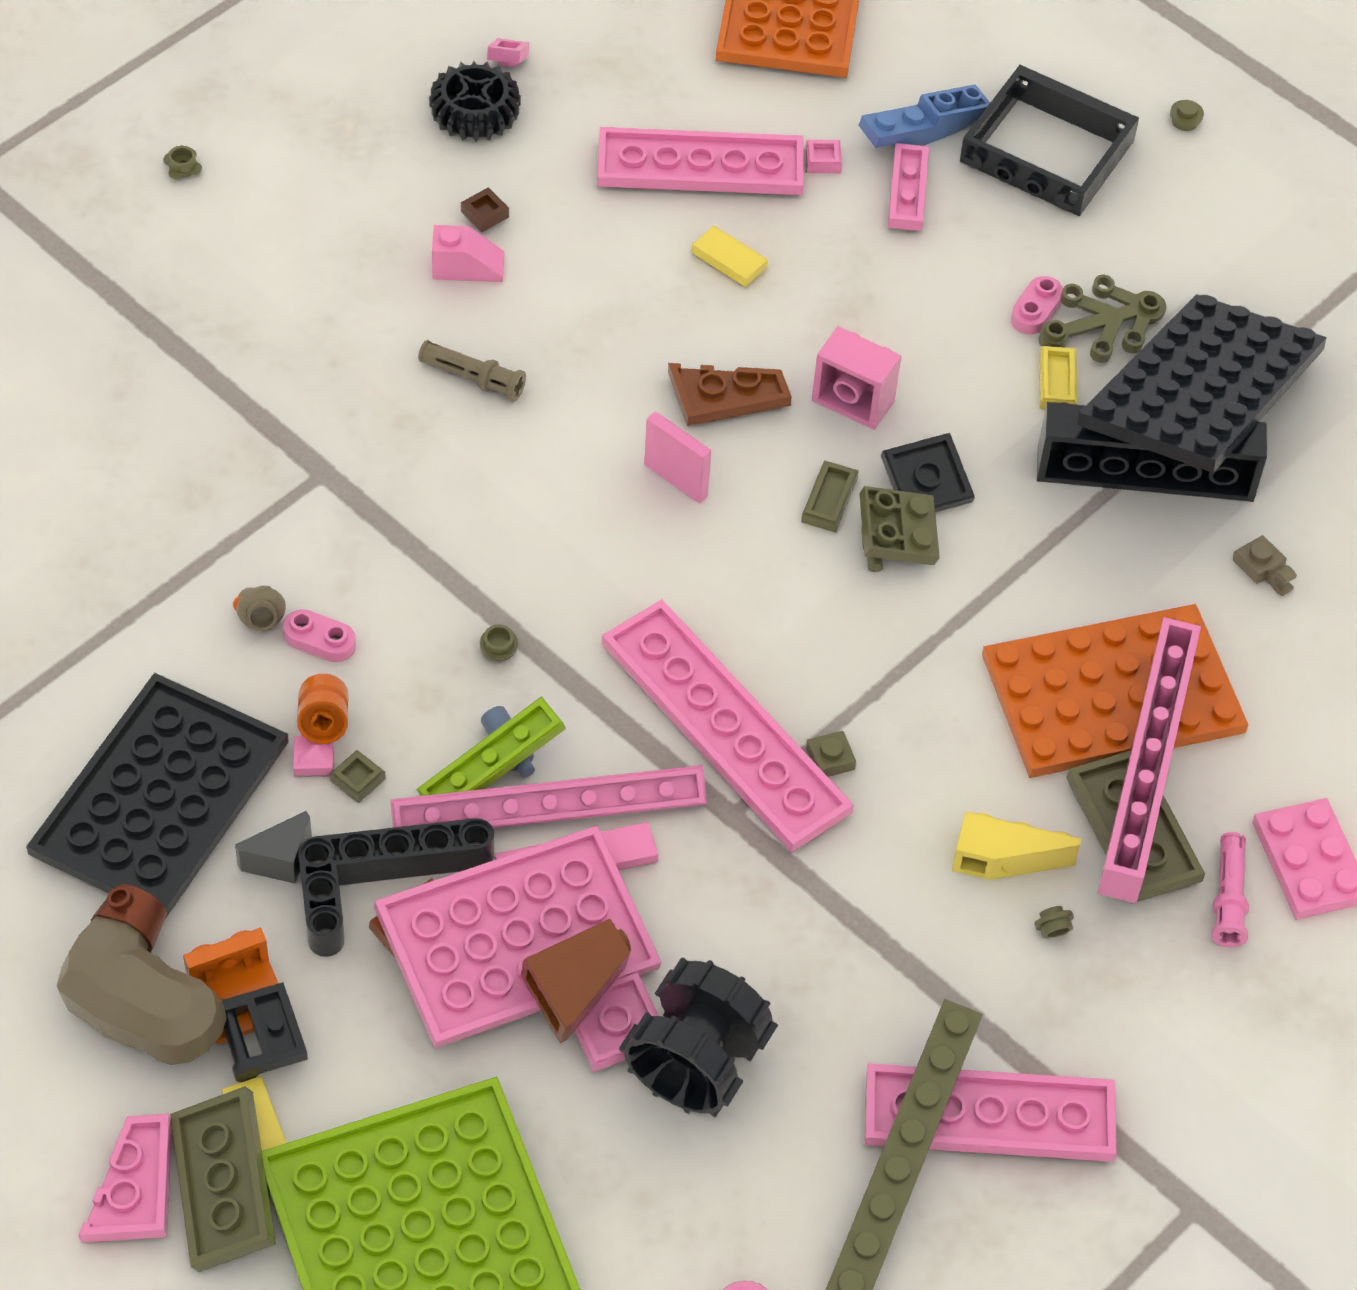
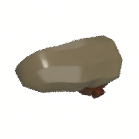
(129, 991)

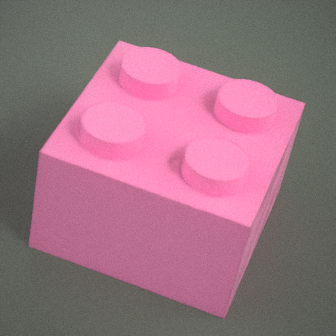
(856, 377)

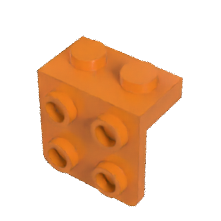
(233, 968)

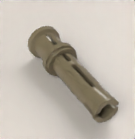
(486, 374)

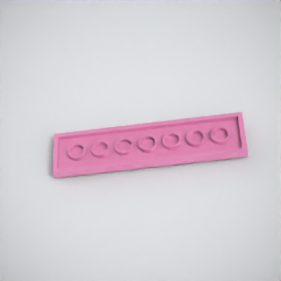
(727, 725)

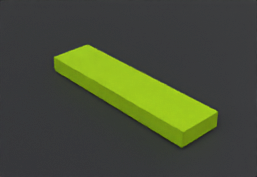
(498, 751)

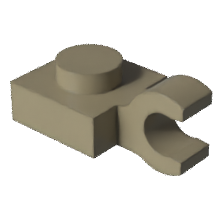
(1264, 561)

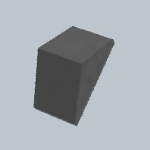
(275, 850)

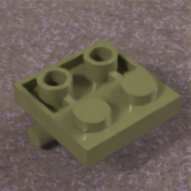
(898, 527)

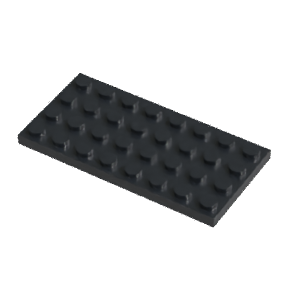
(1203, 382)

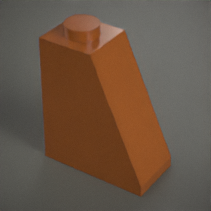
(576, 975)

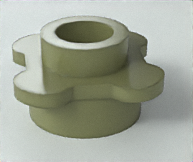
(182, 162)

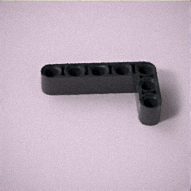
(381, 865)

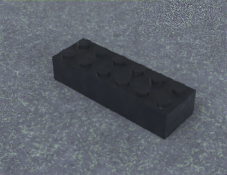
(1092, 459)

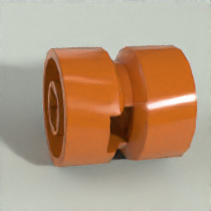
(322, 709)

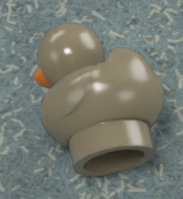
(260, 607)

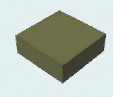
(357, 776)

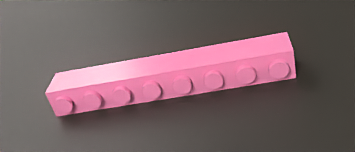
(1149, 761)

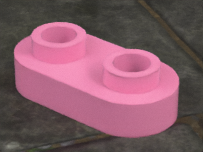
(1039, 298)
(317, 635)

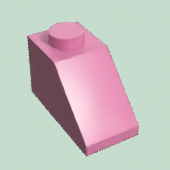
(465, 255)

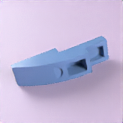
(930, 120)

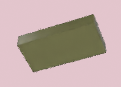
(829, 496)

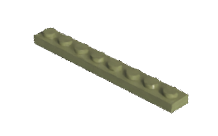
(905, 1149)

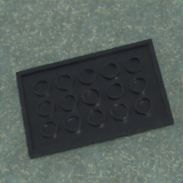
(158, 792)

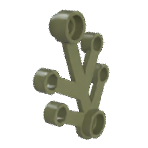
(1105, 317)

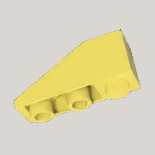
(1004, 849)

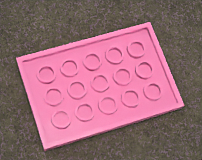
(471, 931)

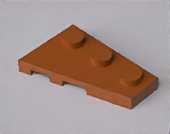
(719, 395)

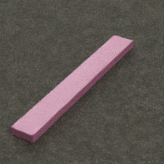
(558, 799)

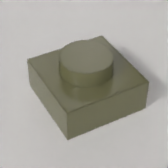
(831, 753)

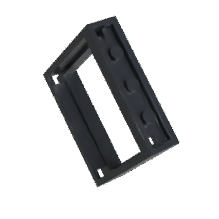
(1062, 103)

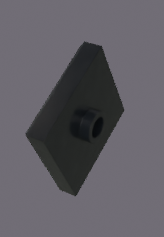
(930, 469)

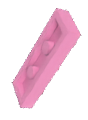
(908, 187)

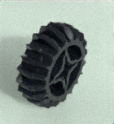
(474, 106)

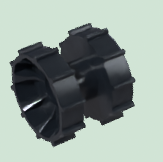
(693, 1047)

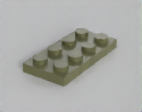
(1171, 858)
(222, 1179)

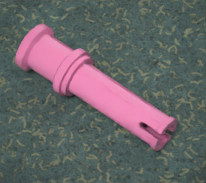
(1231, 904)

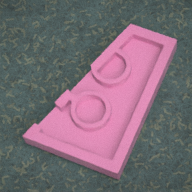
(136, 1184)

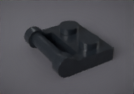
(274, 1029)

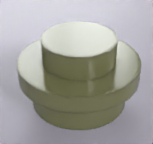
(1186, 114)
(498, 643)
(1054, 922)

